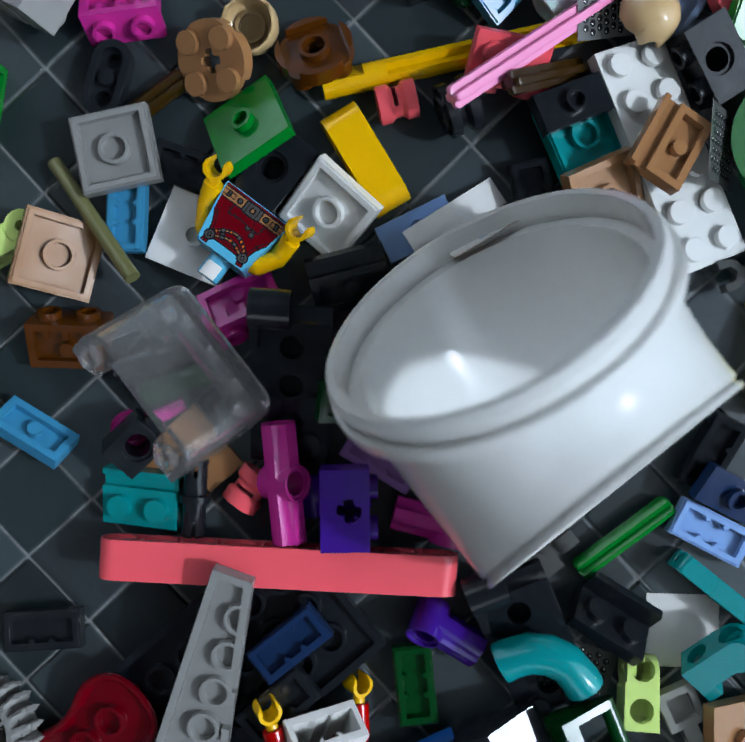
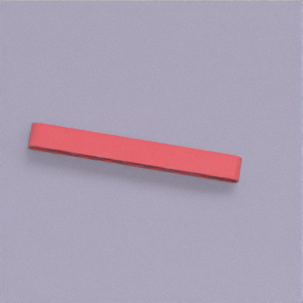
(292, 567)

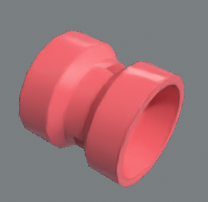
(405, 98)
(244, 492)

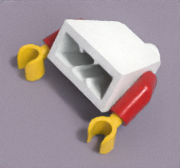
(335, 723)

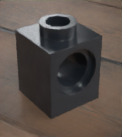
(122, 454)

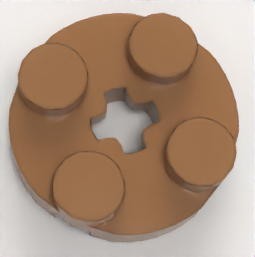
(194, 62)

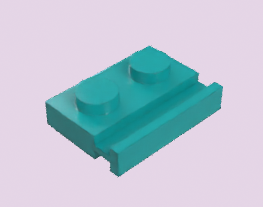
(142, 501)

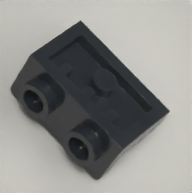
(612, 617)

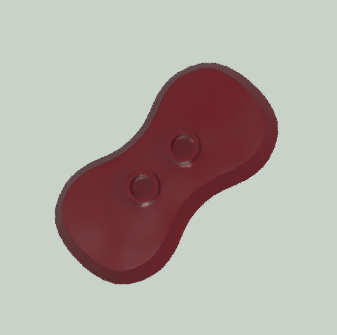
(106, 711)

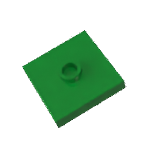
(249, 126)

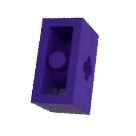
(347, 532)

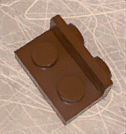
(55, 332)

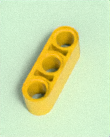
(365, 156)

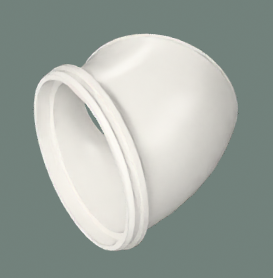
(528, 367)

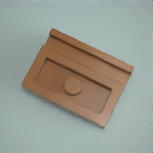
(669, 144)

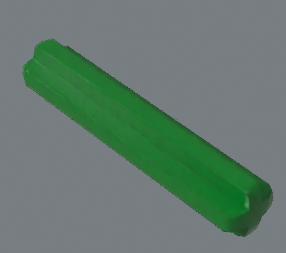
(623, 536)

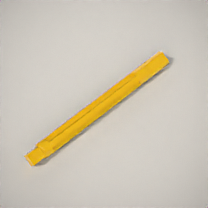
(413, 65)

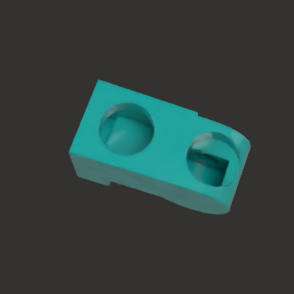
(715, 659)

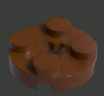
(315, 69)

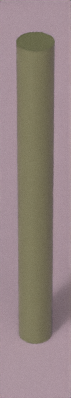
(93, 220)

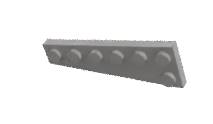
(210, 671)

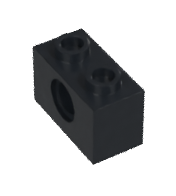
(719, 39)
(273, 194)

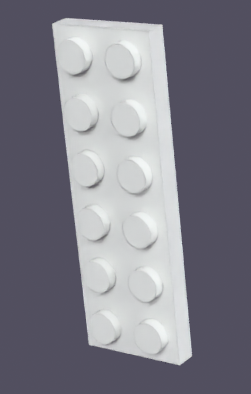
(699, 210)

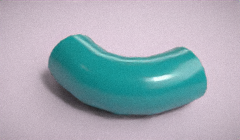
(550, 657)

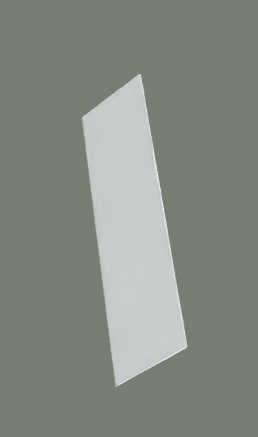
(467, 206)

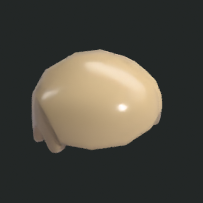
(651, 19)
(256, 21)

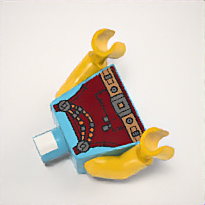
(240, 230)

